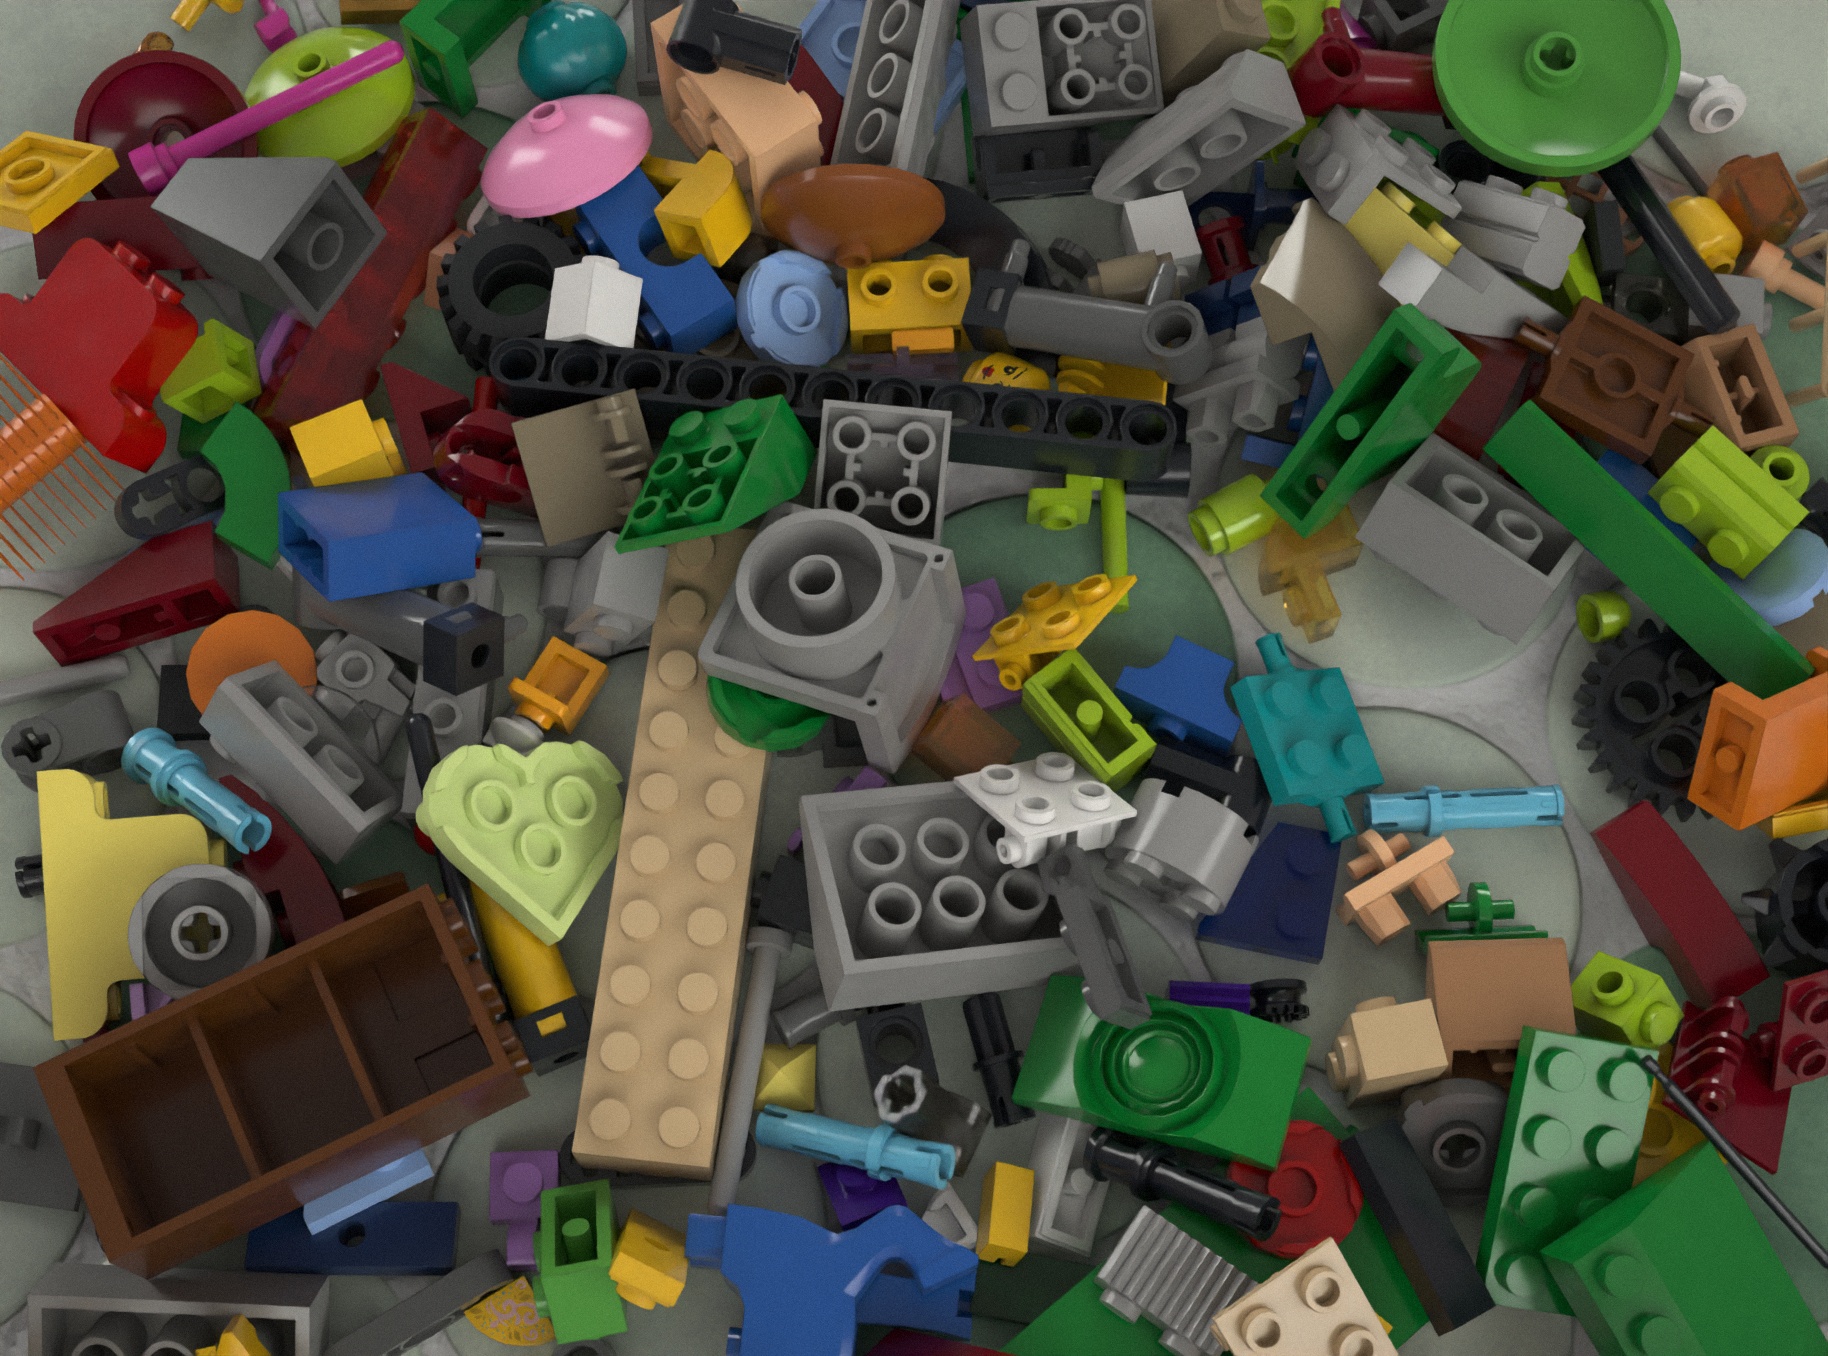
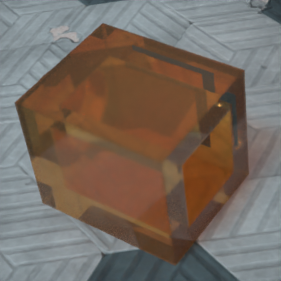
(1759, 199)
(963, 740)

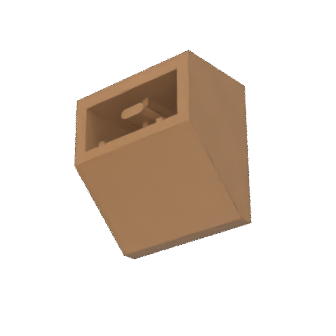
(1738, 388)
(1486, 996)

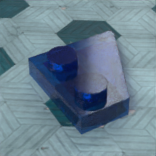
(1281, 897)

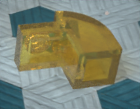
(1302, 570)

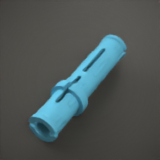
(1445, 810)
(876, 1150)

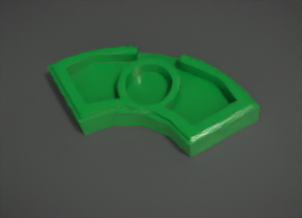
(253, 476)

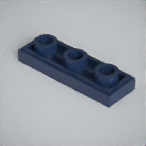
(397, 1242)

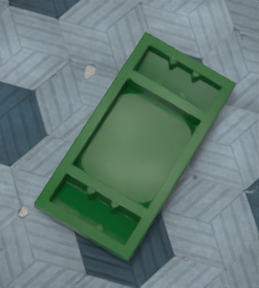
(1181, 1079)

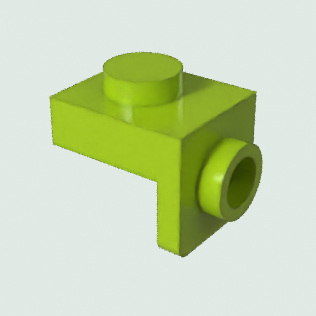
(1066, 506)

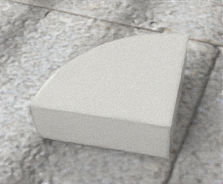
(950, 1218)

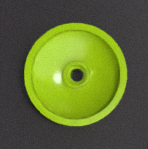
(345, 124)

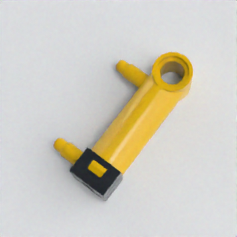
(537, 986)

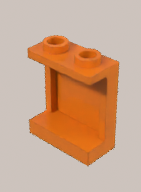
(1765, 751)

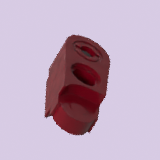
(495, 471)

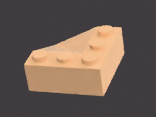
(749, 119)

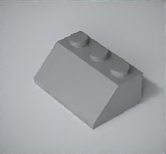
(1204, 133)
(300, 760)

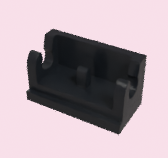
(1036, 164)

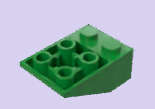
(719, 473)

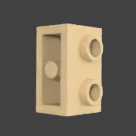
(1385, 1051)

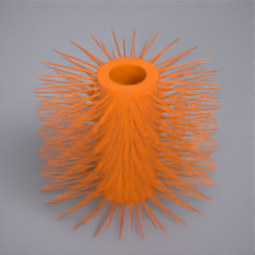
(30, 450)

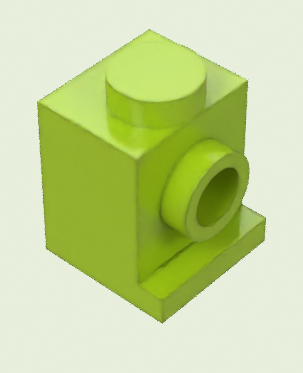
(213, 374)

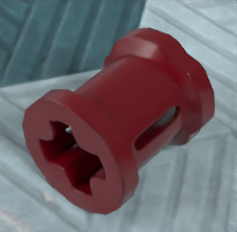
(1227, 233)

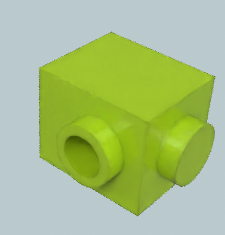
(1624, 1003)

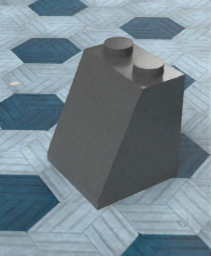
(273, 228)

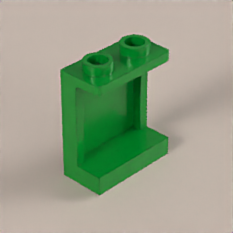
(451, 36)

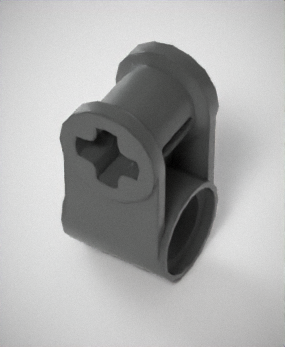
(77, 736)

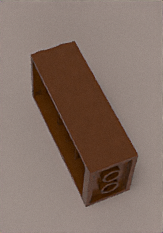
(283, 1082)

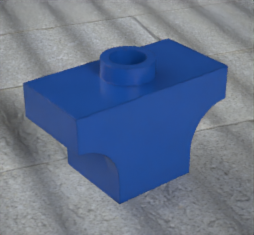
(1183, 697)

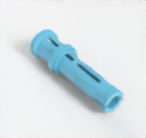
(182, 780)

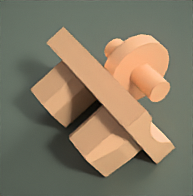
(1373, 901)

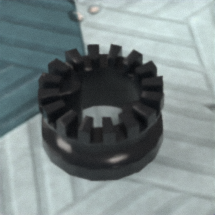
(1279, 999)

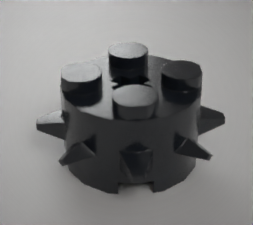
(1793, 909)

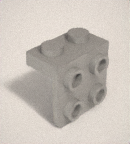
(1352, 155)

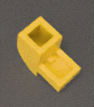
(700, 206)

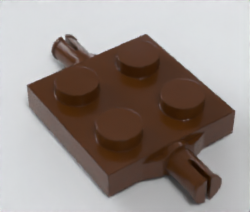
(1612, 380)

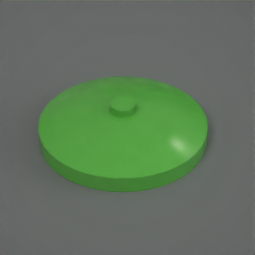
(1556, 80)

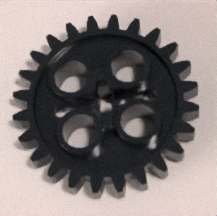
(1645, 671)

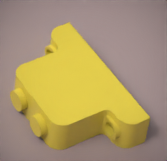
(91, 884)

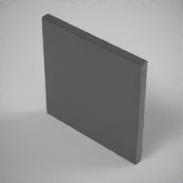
(31, 1151)

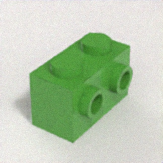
(575, 1261)

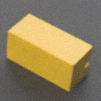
(1005, 1213)

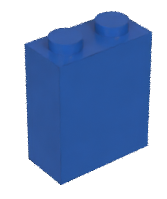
(377, 536)

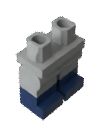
(1246, 371)

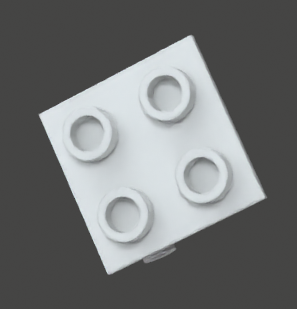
(1046, 806)

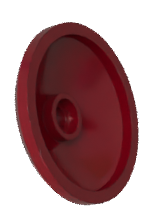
(149, 99)

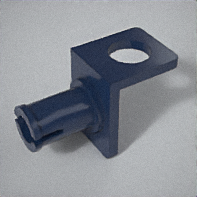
(1256, 206)

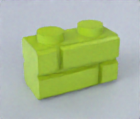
(1727, 503)
(1087, 720)

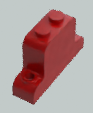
(102, 345)

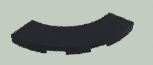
(984, 235)

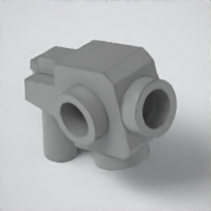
(371, 679)

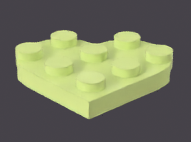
(527, 826)

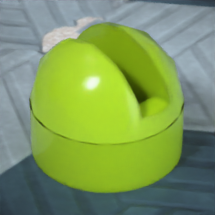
(1602, 615)

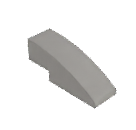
(1466, 294)

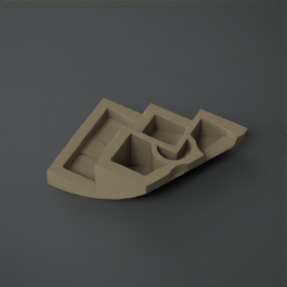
(1322, 285)

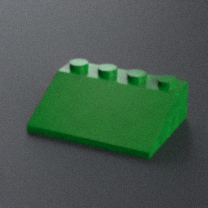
(1682, 1271)

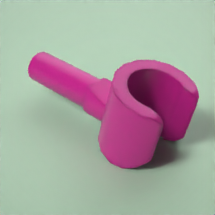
(275, 27)

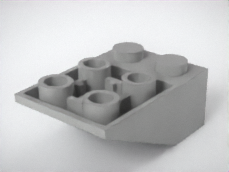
(1059, 64)
(885, 466)

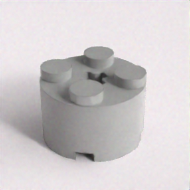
(1181, 850)
(174, 902)

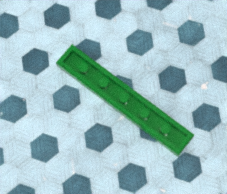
(1646, 555)

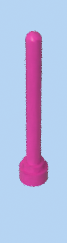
(160, 163)

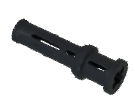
(1157, 1173)

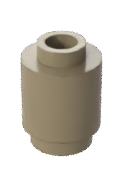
(1129, 277)

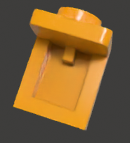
(558, 687)

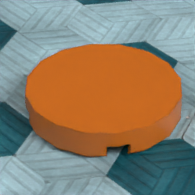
(244, 642)

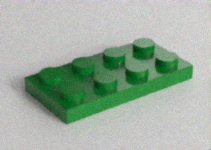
(1560, 1156)

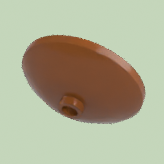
(852, 213)

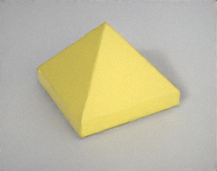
(787, 1077)

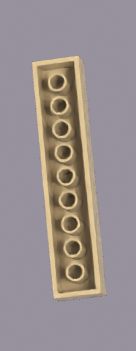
(676, 901)

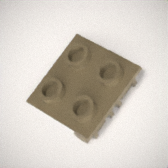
(585, 465)

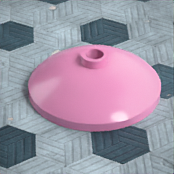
(565, 154)

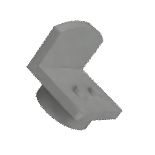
(842, 624)

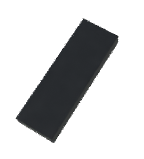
(1417, 1225)

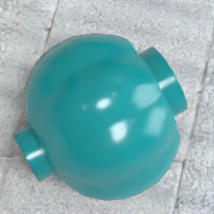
(571, 51)

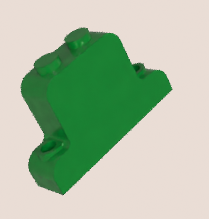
(1372, 419)

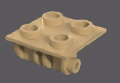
(1304, 1311)

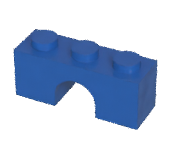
(679, 304)

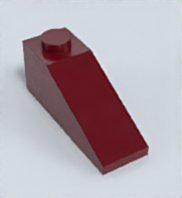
(150, 594)

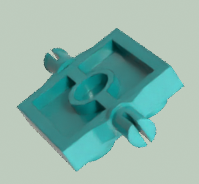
(1306, 736)

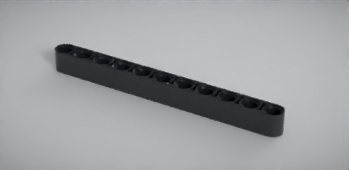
(987, 407)

